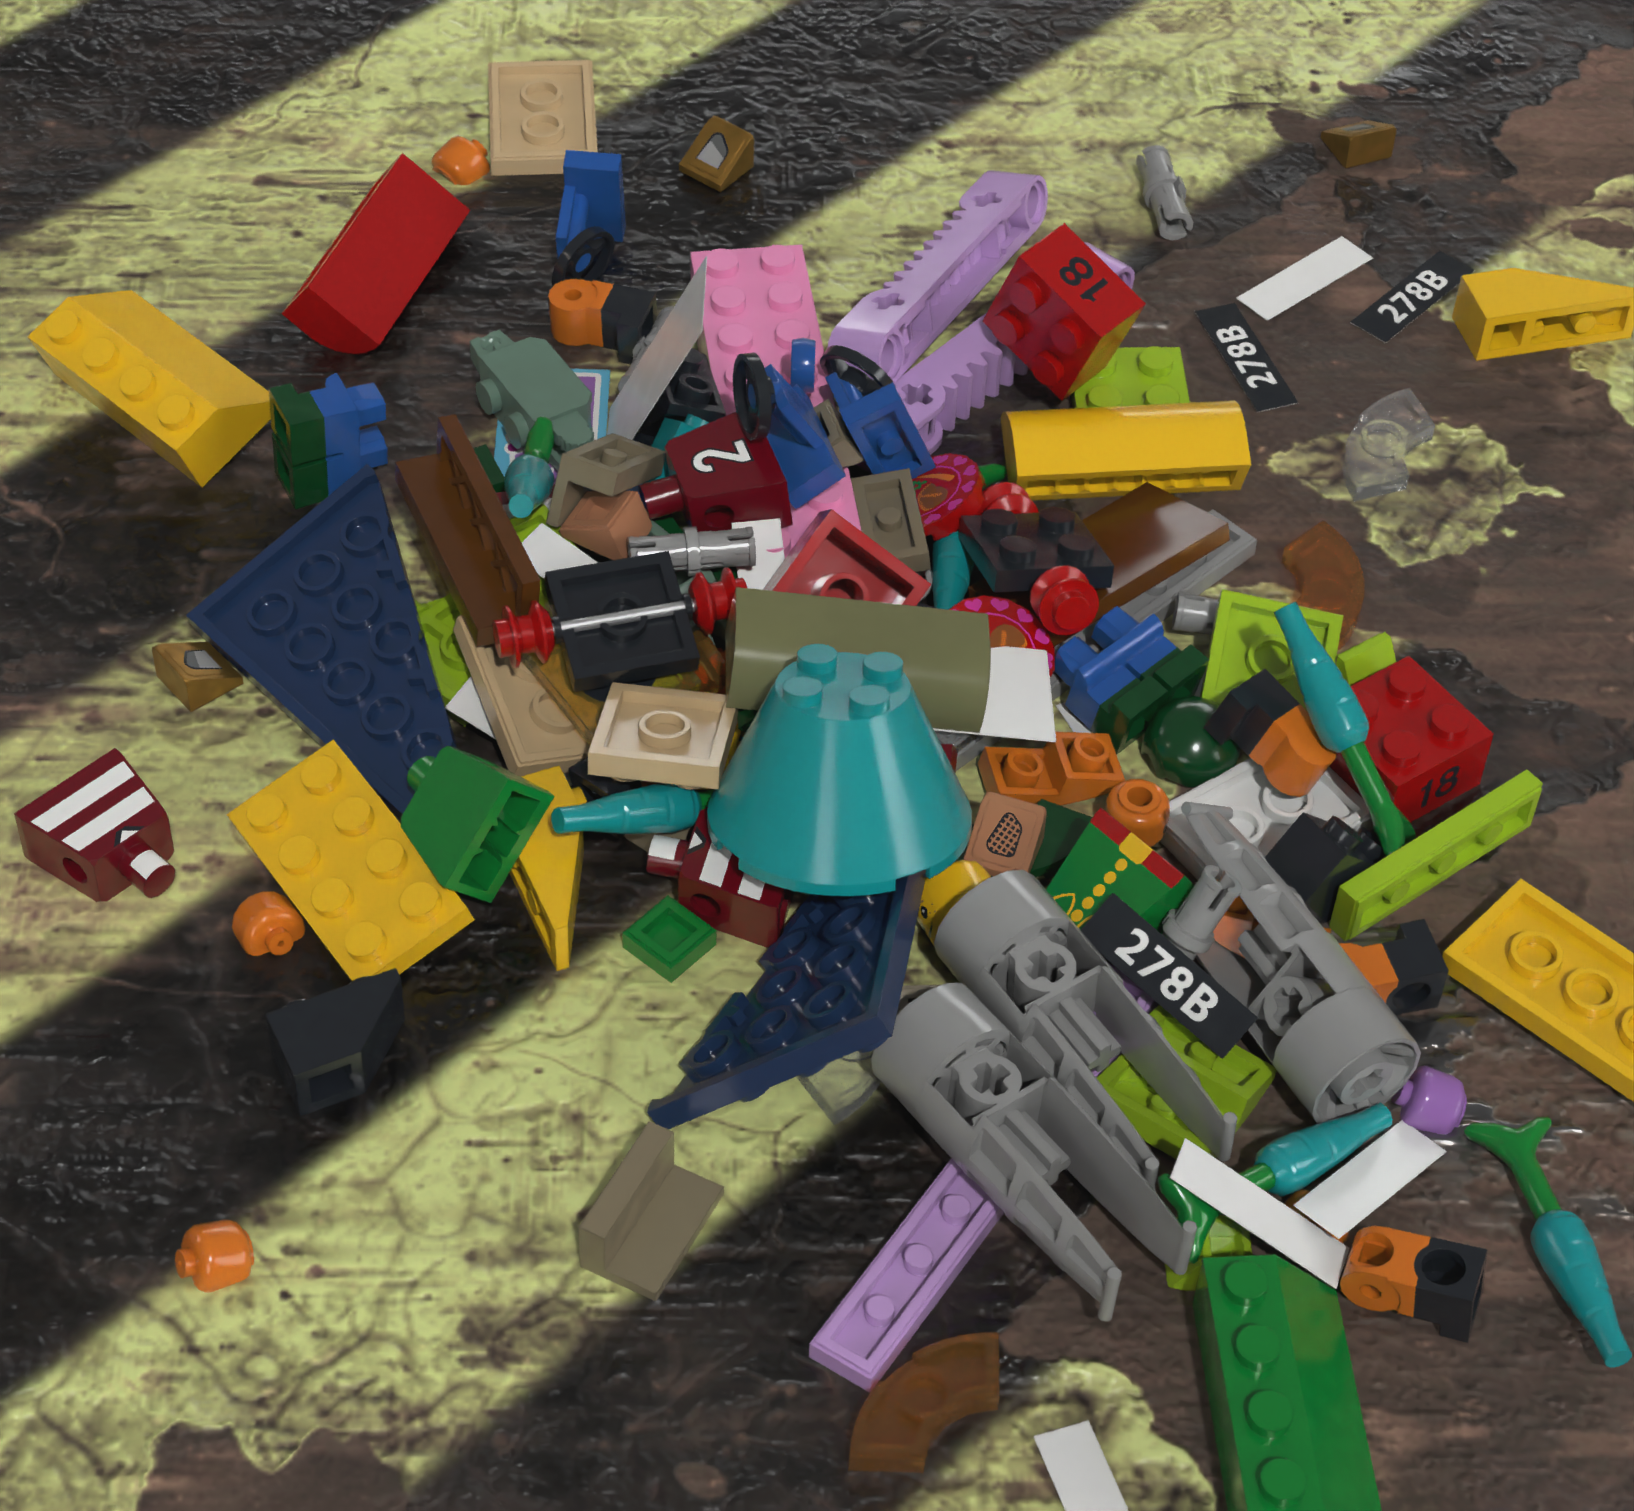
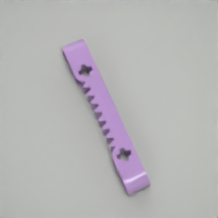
(915, 308)
(965, 372)

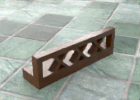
(473, 545)

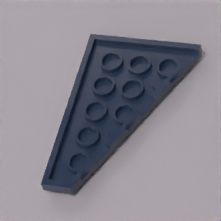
(337, 637)
(824, 995)

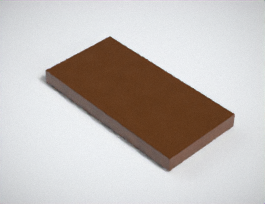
(1146, 539)

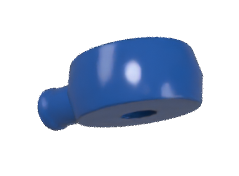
(803, 364)

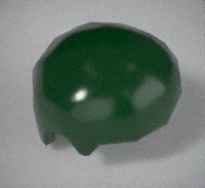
(1182, 746)

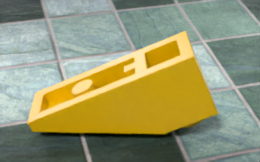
(1538, 311)
(551, 870)

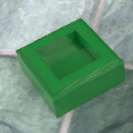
(669, 938)

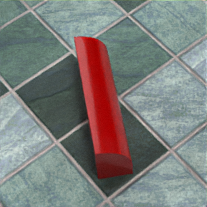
(377, 260)

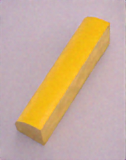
(1123, 447)

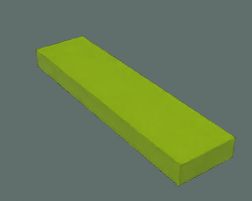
(1435, 855)

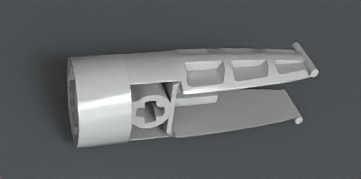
(1022, 962)
(1312, 1003)
(1017, 1131)

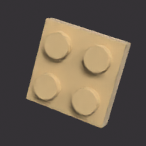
(663, 736)

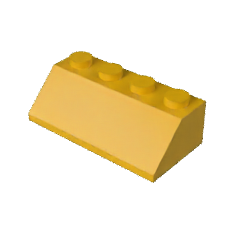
(154, 379)

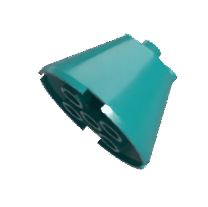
(840, 781)

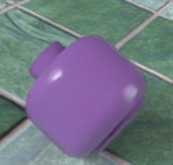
(1432, 1101)

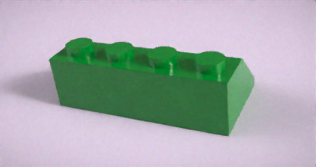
(1281, 1389)

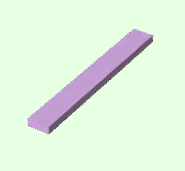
(914, 1269)

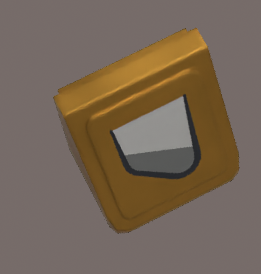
(1360, 142)
(719, 154)
(194, 672)

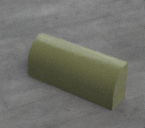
(941, 649)

